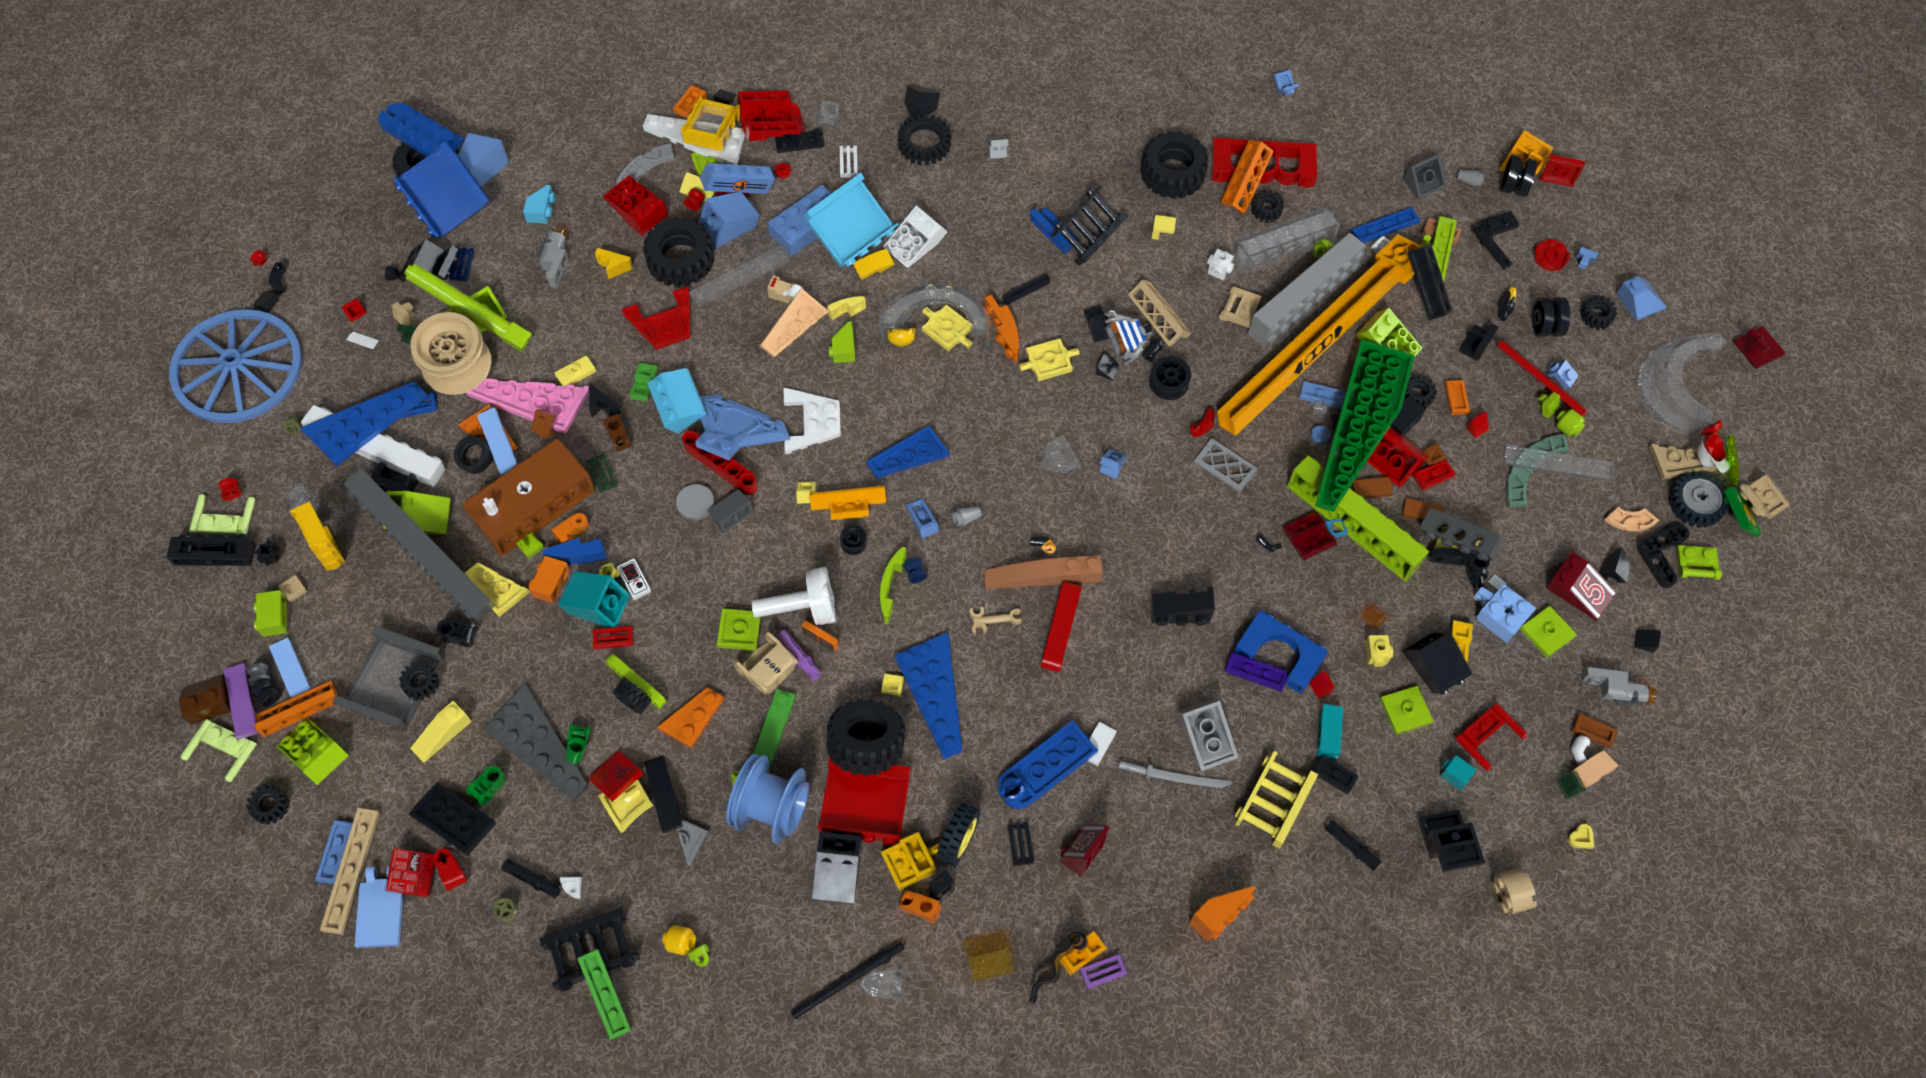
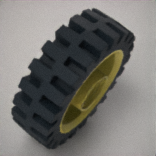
(958, 834)

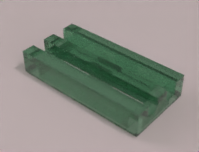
(607, 486)

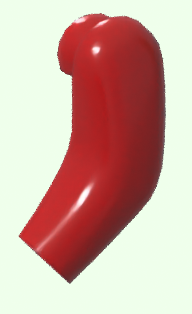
(1205, 425)

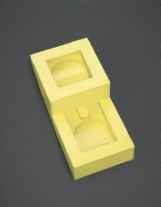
(851, 305)

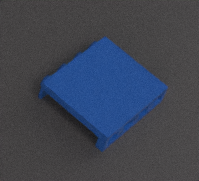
(442, 191)

